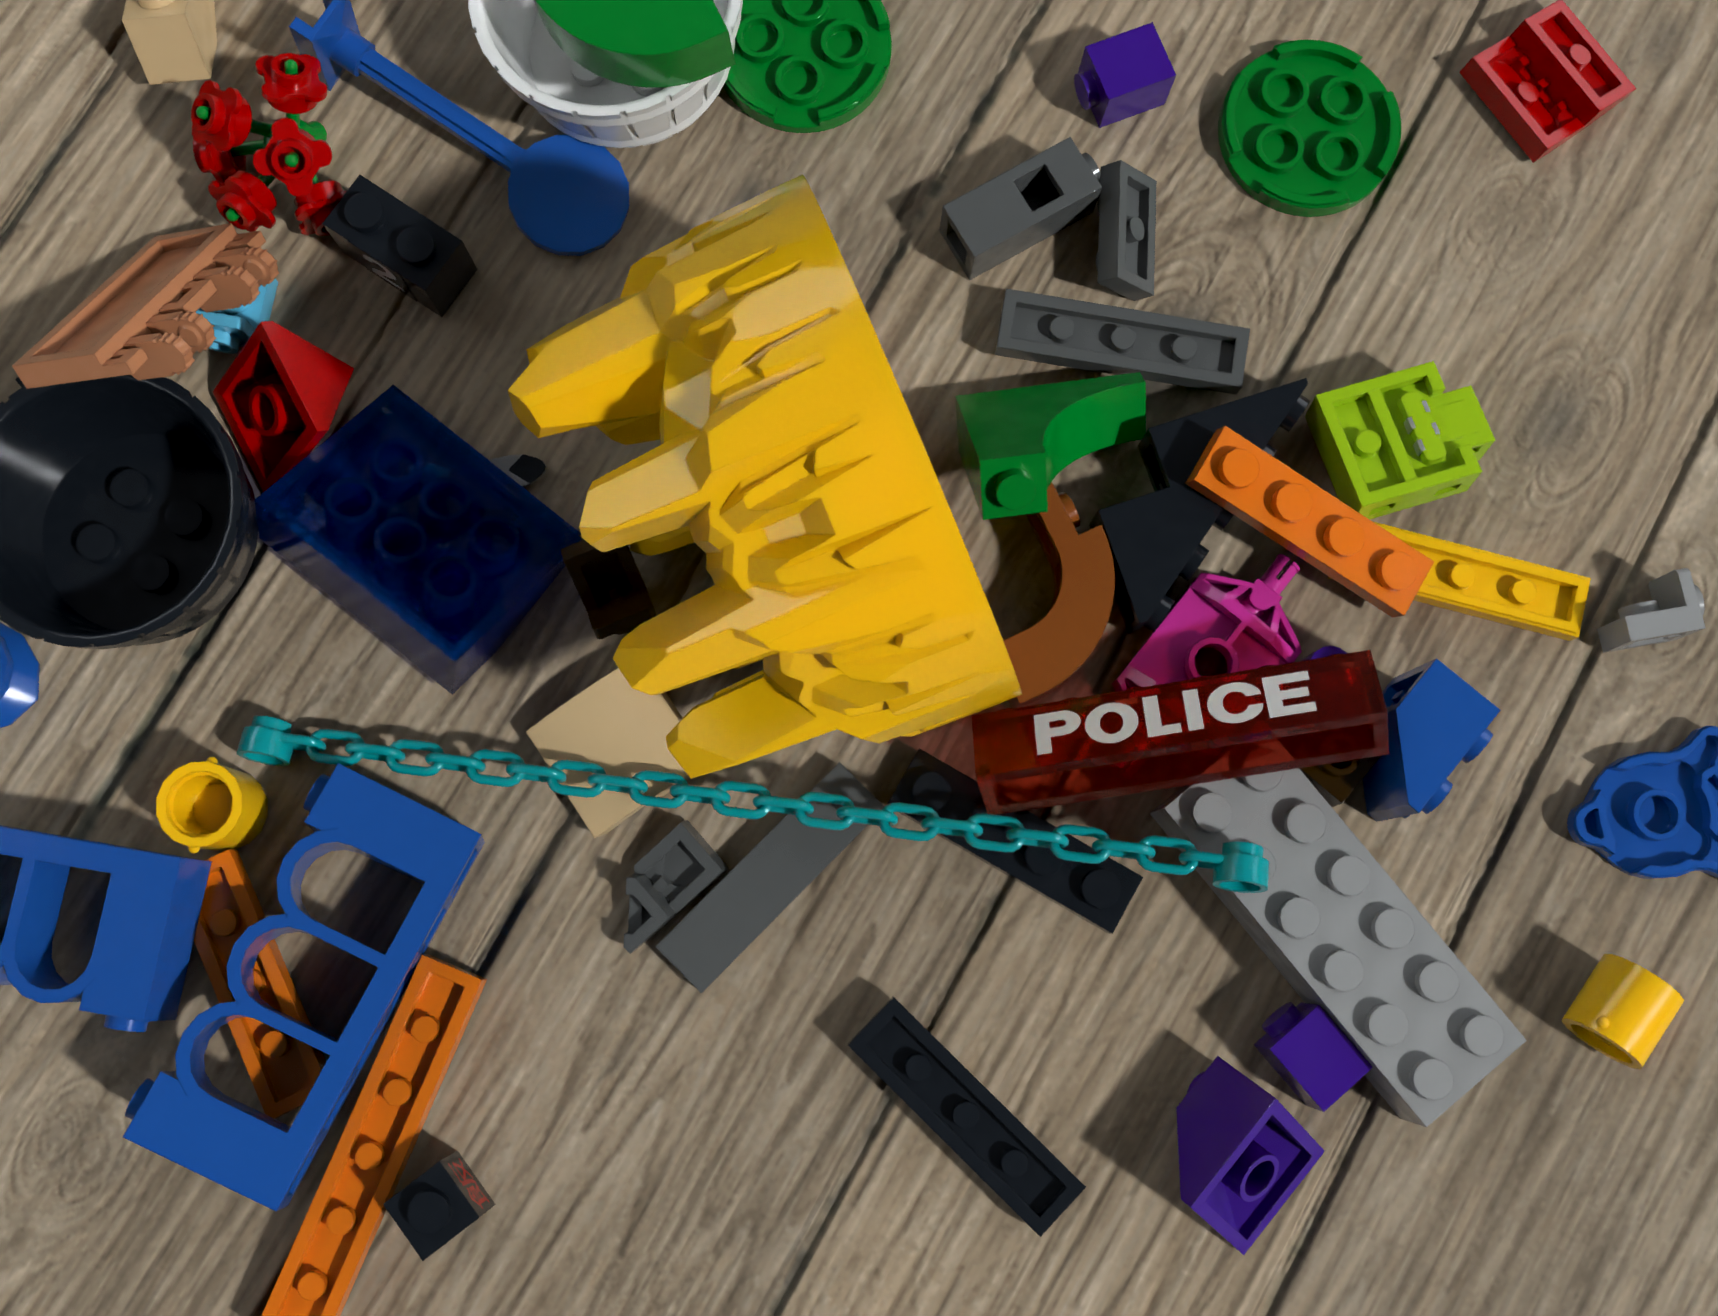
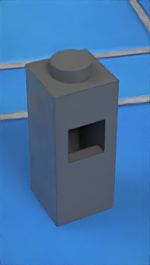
(1020, 207)

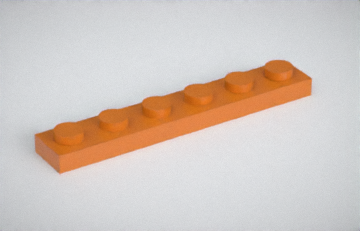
(376, 1141)

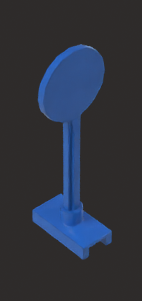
(559, 189)

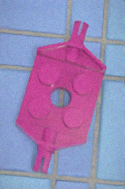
(1221, 614)

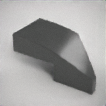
(668, 882)

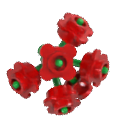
(287, 152)

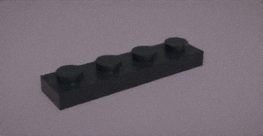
(1087, 890)
(966, 1116)

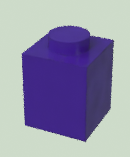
(1124, 75)
(1311, 1054)

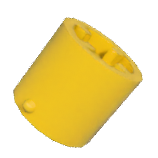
(211, 806)
(1623, 1010)

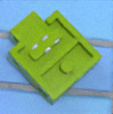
(1399, 440)

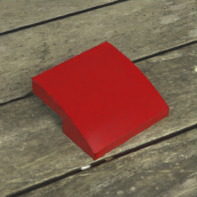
(1547, 80)

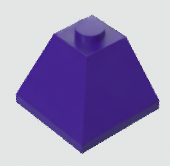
(1238, 1153)

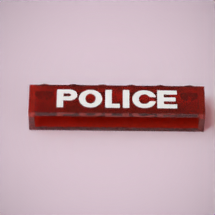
(1181, 733)

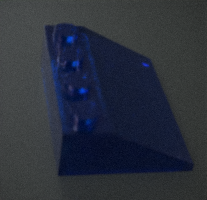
(416, 536)

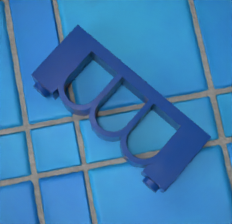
(141, 934)
(231, 1142)

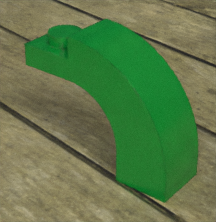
(641, 39)

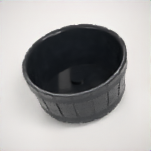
(118, 513)

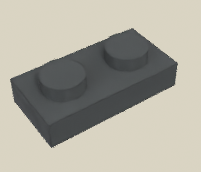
(1126, 231)

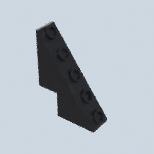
(1162, 531)

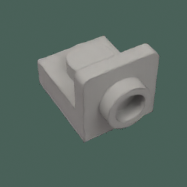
(1671, 615)

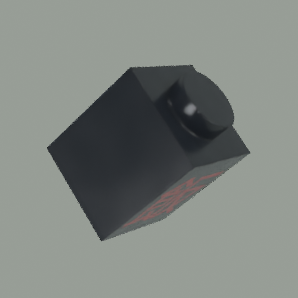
(439, 1204)

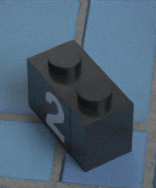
(400, 245)

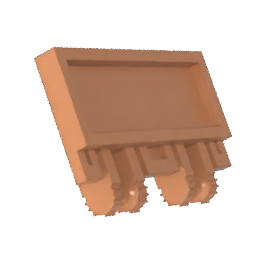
(146, 312)

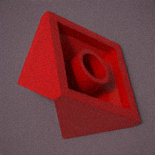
(280, 399)

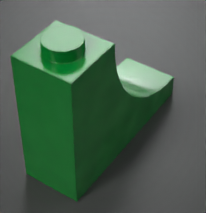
(1026, 435)

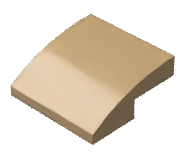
(620, 733)

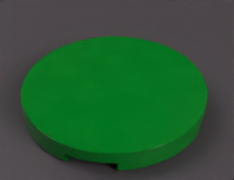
(809, 61)
(1309, 129)

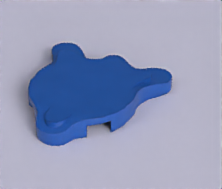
(1655, 810)

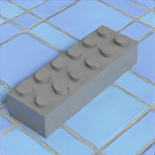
(1349, 939)

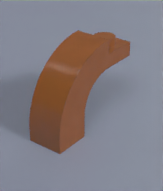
(1080, 604)

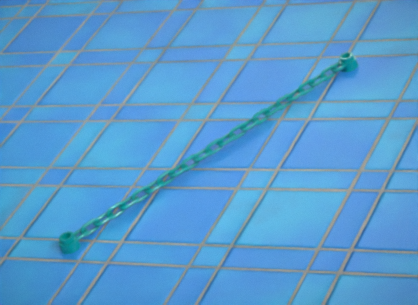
(1236, 869)

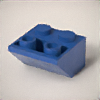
(1431, 728)

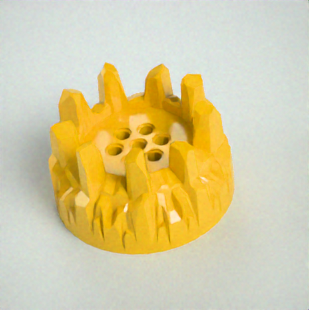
(790, 475)

